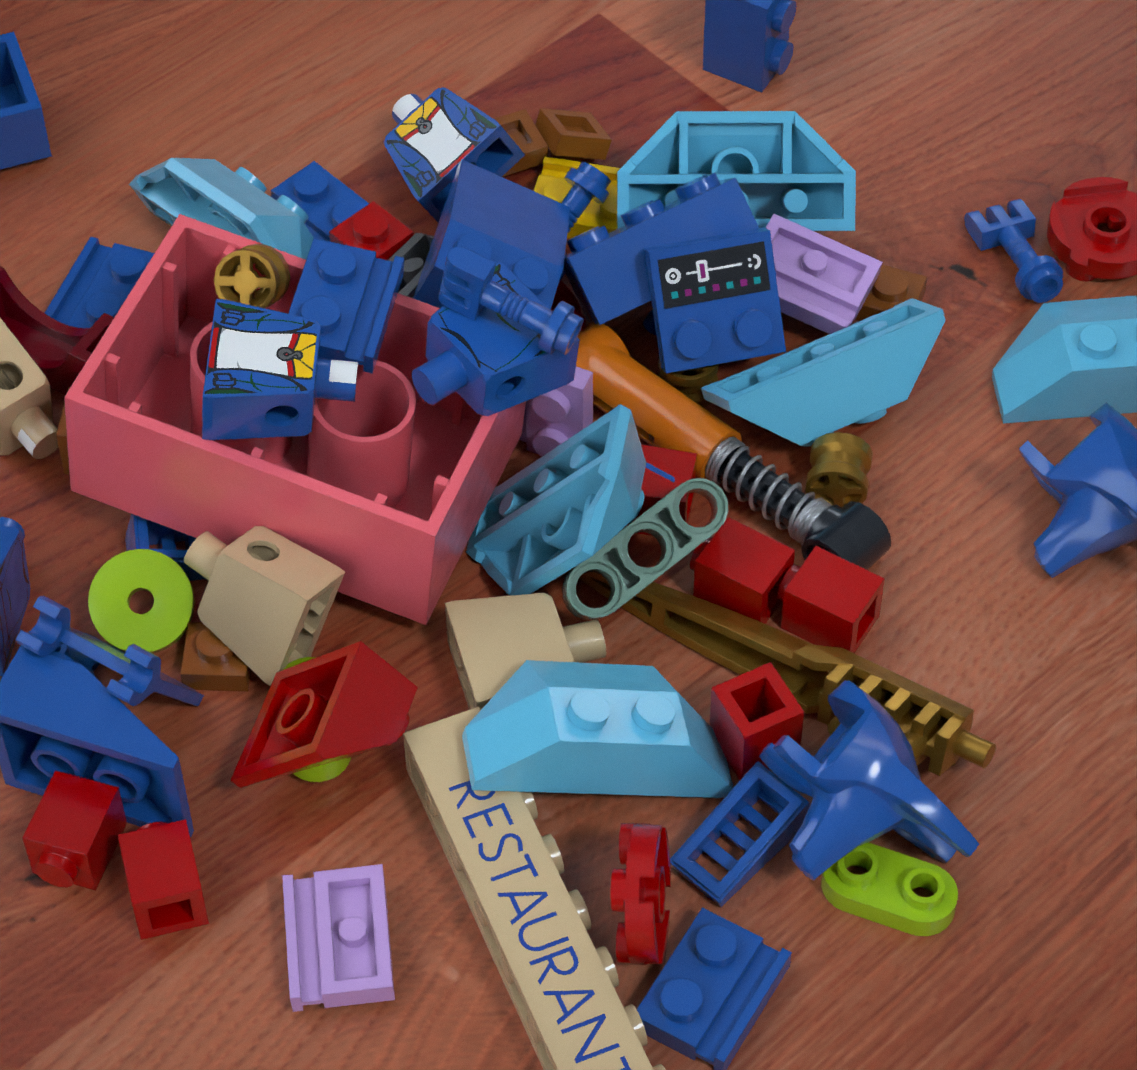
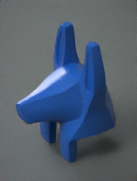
(1094, 490)
(862, 788)

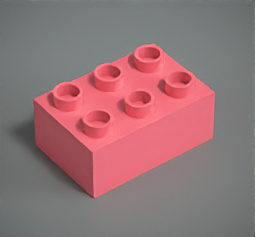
(372, 488)

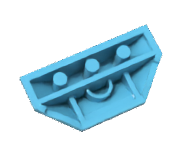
(771, 153)
(224, 200)
(1071, 362)
(836, 377)
(562, 506)
(593, 734)

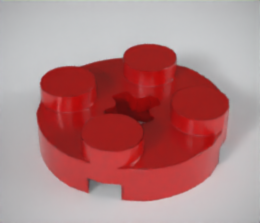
(1075, 235)
(642, 894)

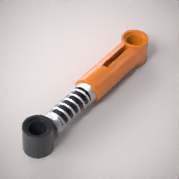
(676, 422)

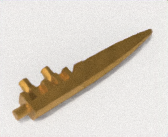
(811, 672)

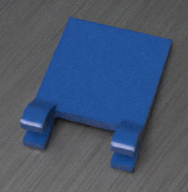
(138, 666)

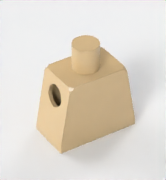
(264, 596)
(500, 633)

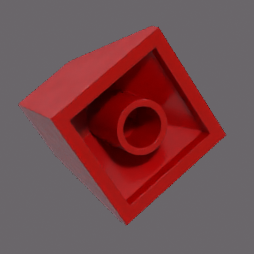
(326, 714)

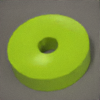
(134, 572)

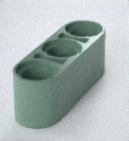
(673, 535)

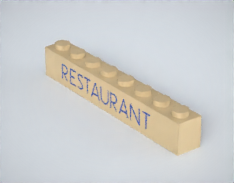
(525, 911)

